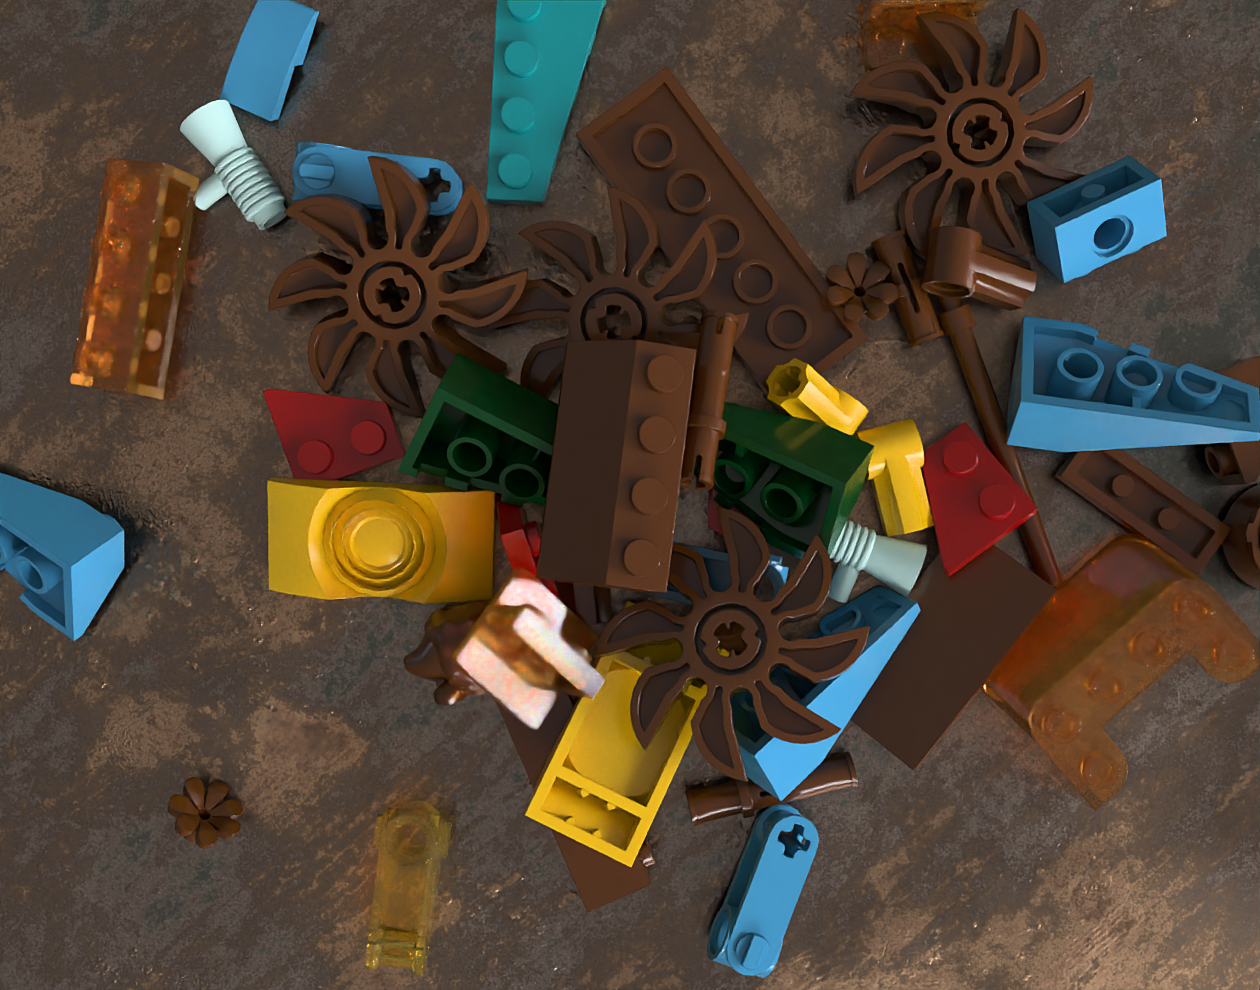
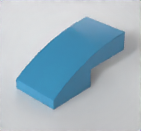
(267, 54)

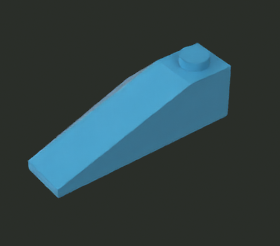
(1098, 396)
(58, 553)
(783, 765)

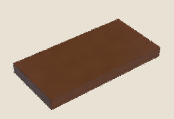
(950, 650)

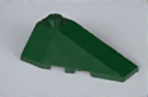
(789, 476)

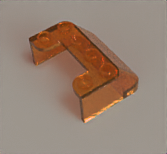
(1102, 643)

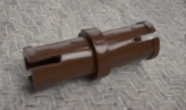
(895, 251)

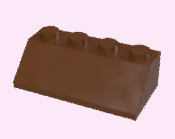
(616, 464)

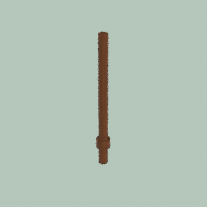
(957, 322)

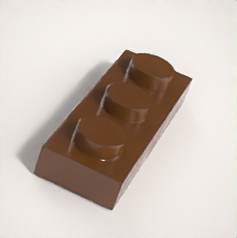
(1145, 505)

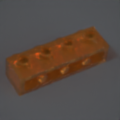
(134, 278)

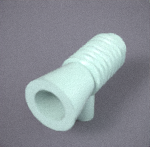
(236, 165)
(883, 557)

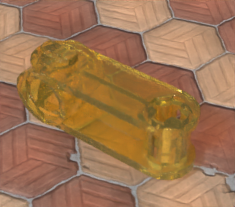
(405, 887)

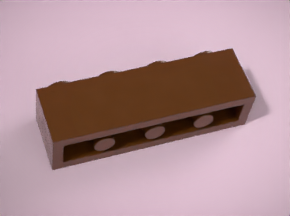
(594, 874)

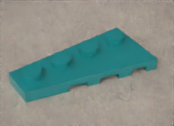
(534, 88)

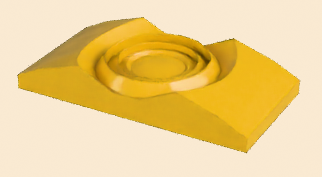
(380, 540)
(598, 776)

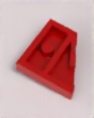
(333, 434)
(970, 497)
(521, 540)

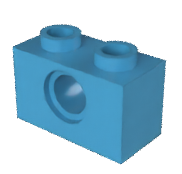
(1097, 218)

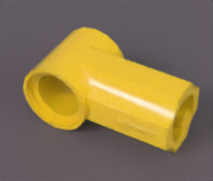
(806, 395)
(898, 477)

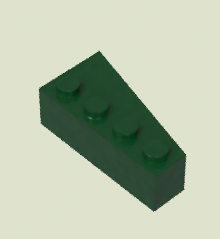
(485, 435)

